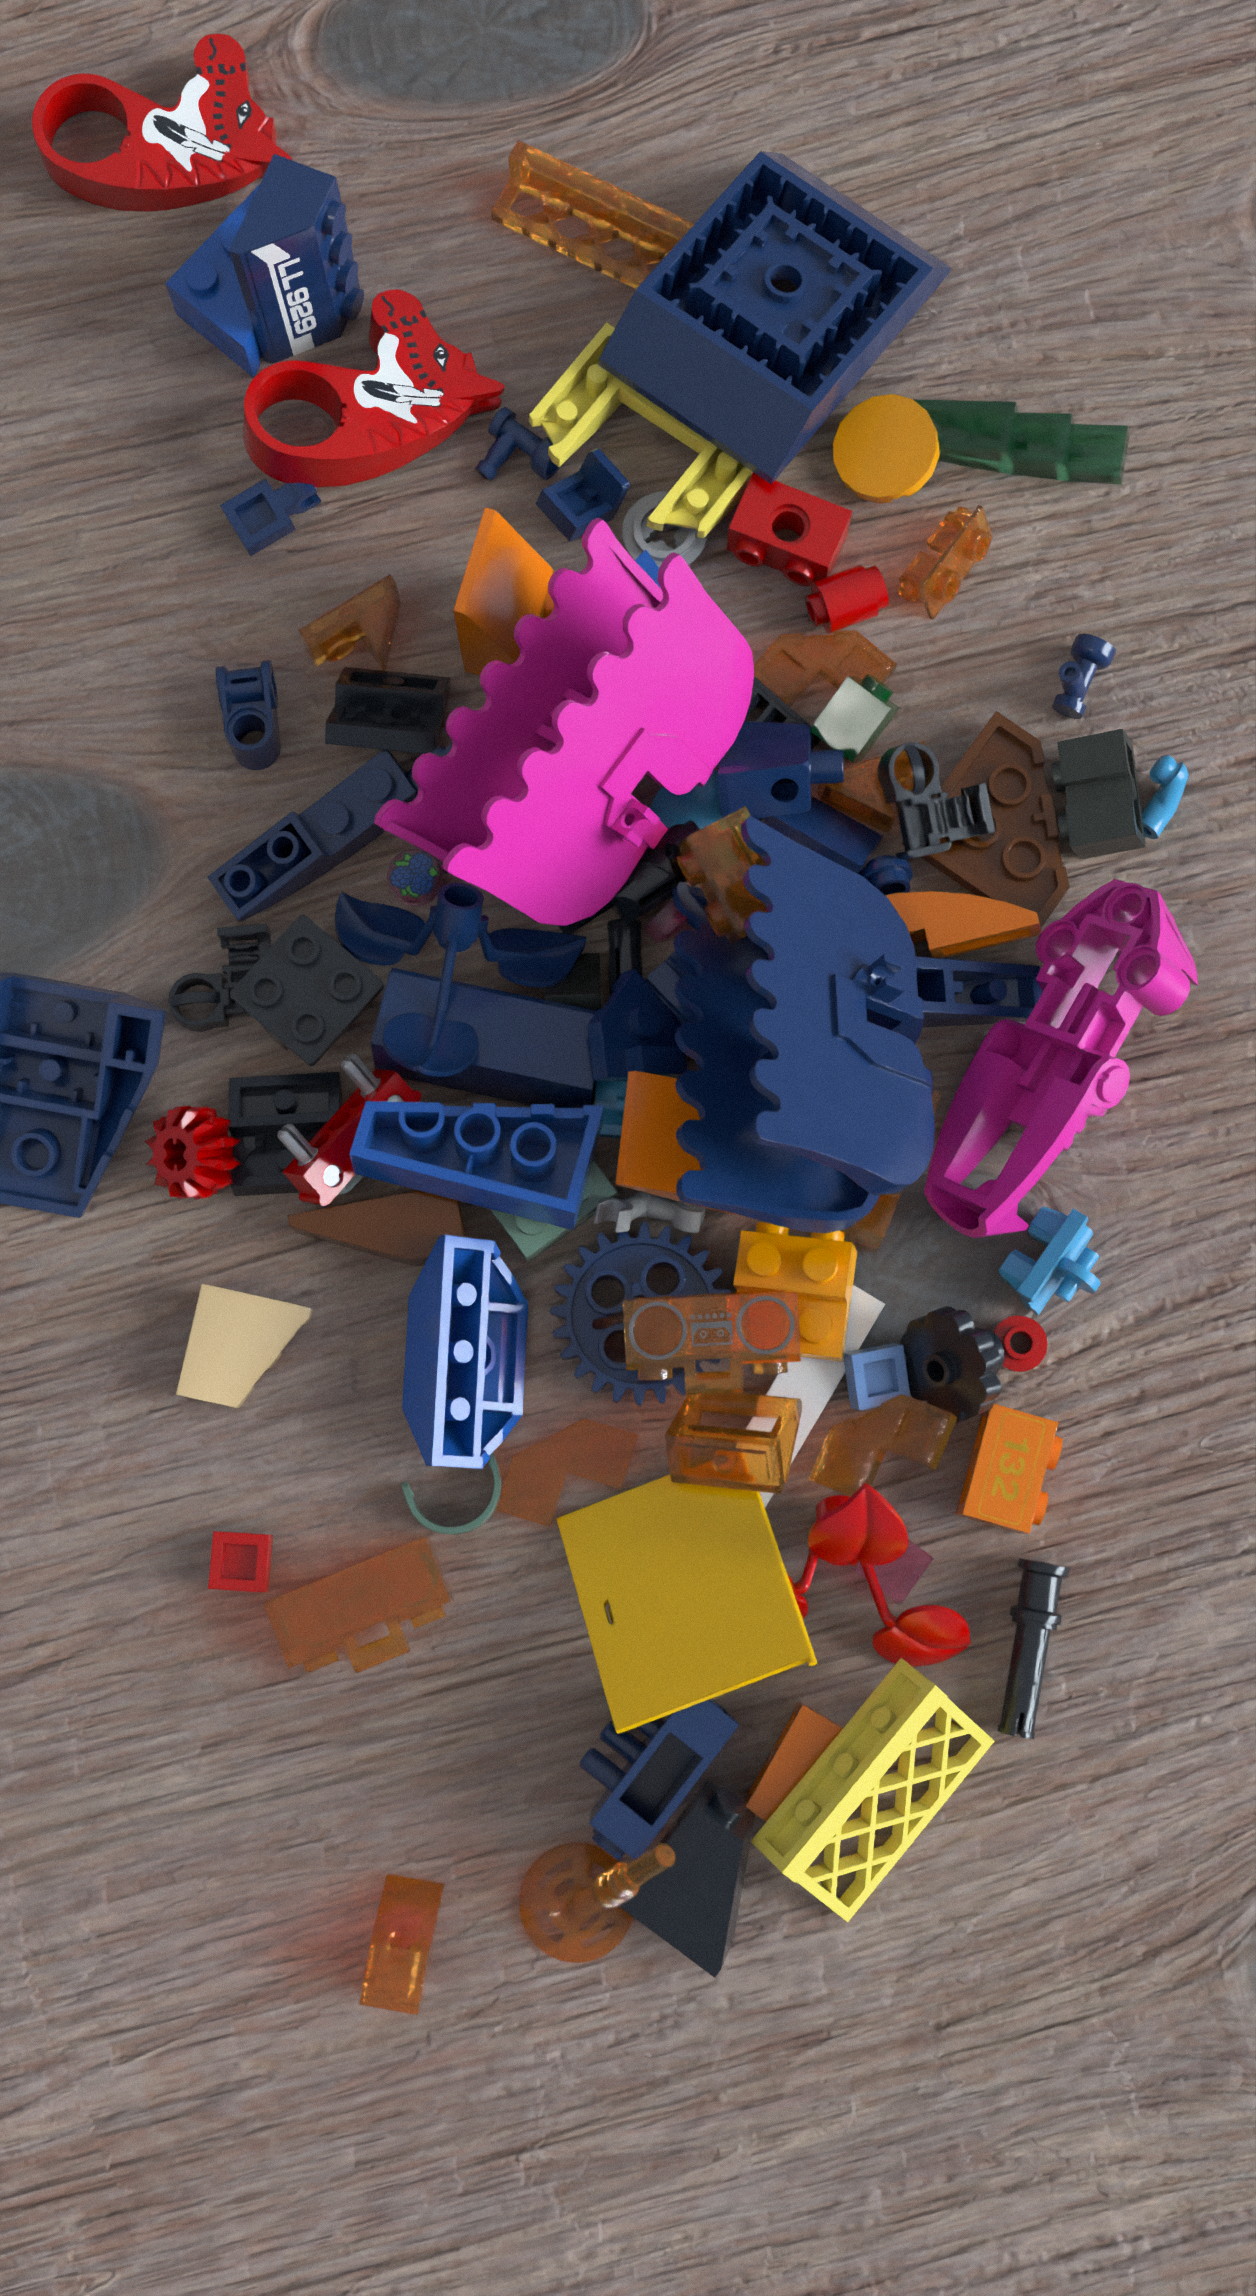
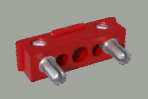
(324, 1164)

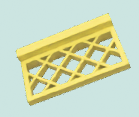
(853, 1773)

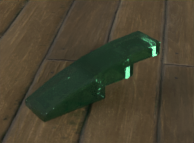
(1027, 444)

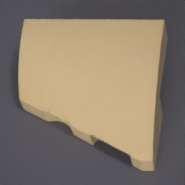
(234, 1343)

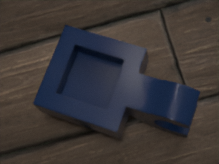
(263, 514)

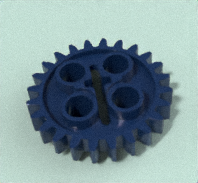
(629, 1264)

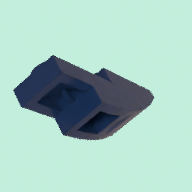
(312, 842)

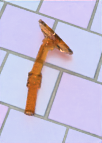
(586, 1896)

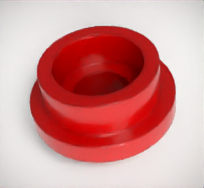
(1037, 1343)

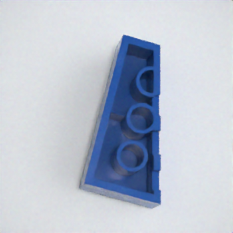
(482, 1154)

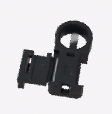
(928, 819)
(241, 960)

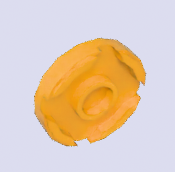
(886, 448)

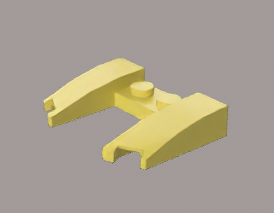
(590, 395)

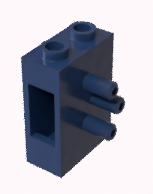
(656, 1774)

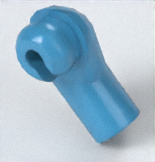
(1165, 801)

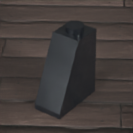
(700, 1895)

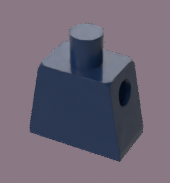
(774, 770)

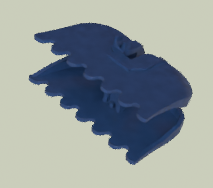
(802, 1046)

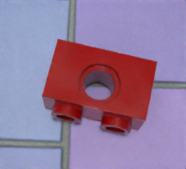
(775, 507)

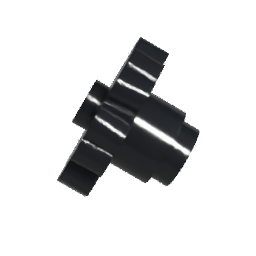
(953, 1362)

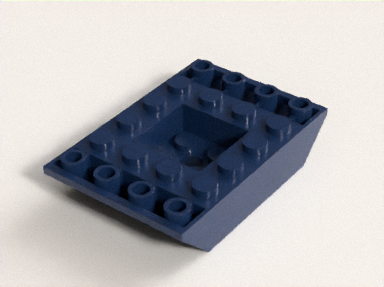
(757, 362)

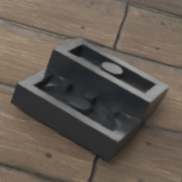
(388, 710)
(259, 1111)

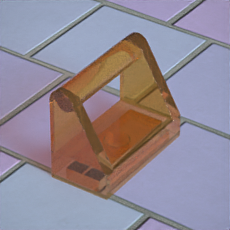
(732, 1455)

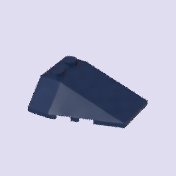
(68, 1086)

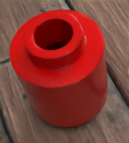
(847, 598)

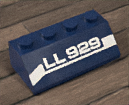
(296, 261)

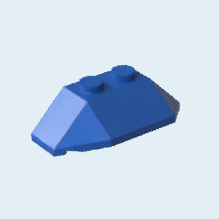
(464, 1353)

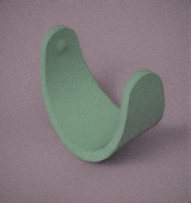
(478, 1522)

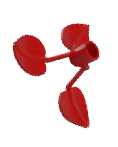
(872, 1533)

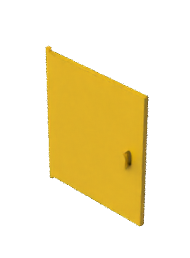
(689, 1596)

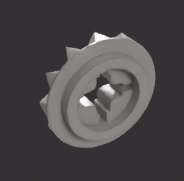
(638, 536)

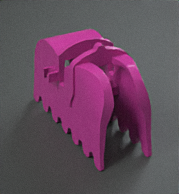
(599, 696)

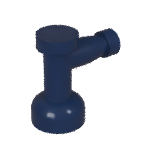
(513, 435)
(1090, 655)

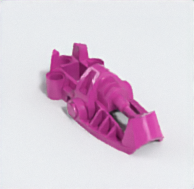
(1063, 1057)

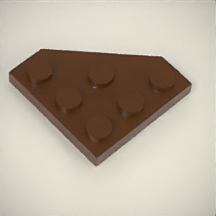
(1023, 855)

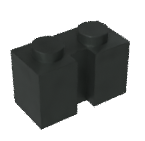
(1101, 794)

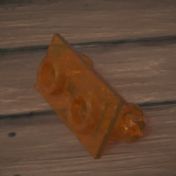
(961, 542)

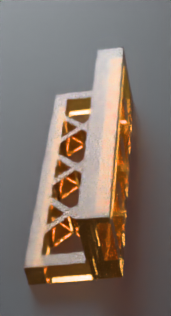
(596, 203)

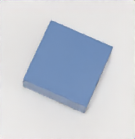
(875, 1375)

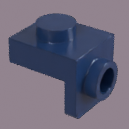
(584, 496)

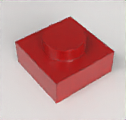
(240, 1561)

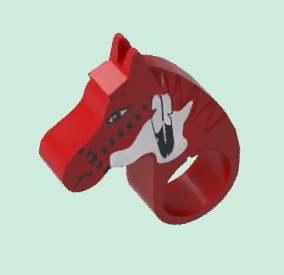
(173, 155)
(381, 415)

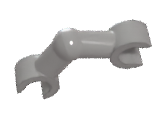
(642, 1204)

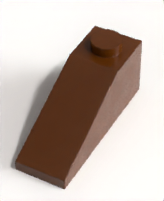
(389, 1227)

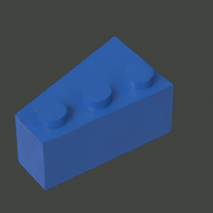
(210, 295)

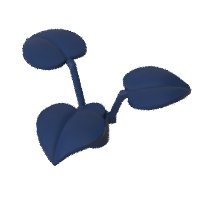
(385, 933)

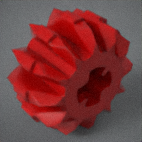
(192, 1152)

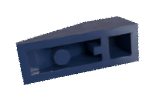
(975, 991)

